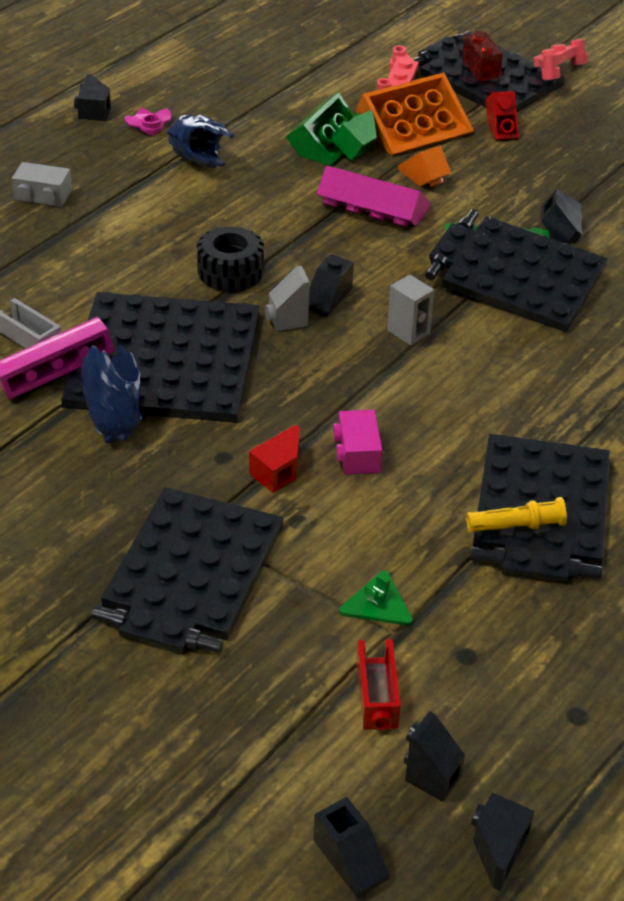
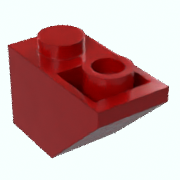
(502, 115)
(276, 460)

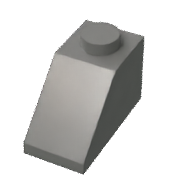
(289, 301)

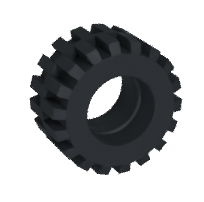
(230, 258)

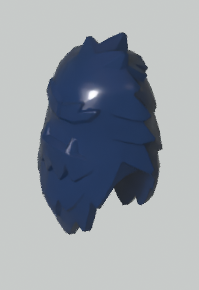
(198, 139)
(112, 392)

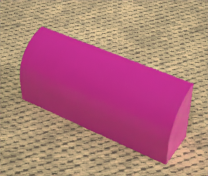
(52, 357)

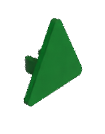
(378, 602)

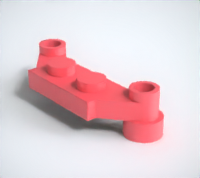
(559, 53)
(402, 69)

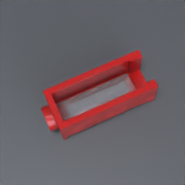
(378, 688)

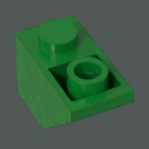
(356, 135)

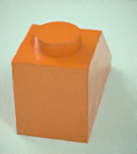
(426, 167)

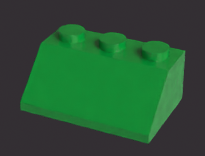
(315, 133)

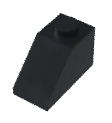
(330, 284)
(500, 835)

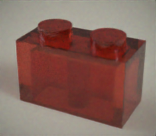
(482, 55)

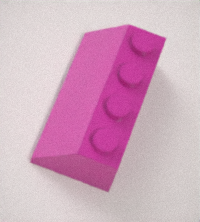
(372, 196)

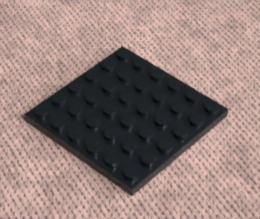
(187, 353)

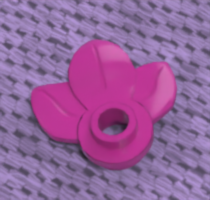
(149, 122)

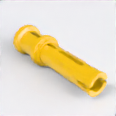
(531, 515)

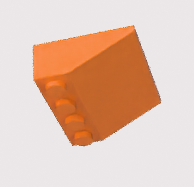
(416, 114)

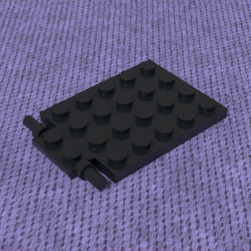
(516, 73)
(516, 270)
(541, 471)
(188, 572)

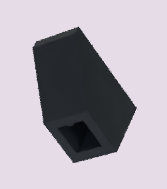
(93, 100)
(562, 217)
(433, 758)
(350, 846)

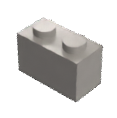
(42, 184)
(410, 309)

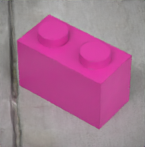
(358, 442)

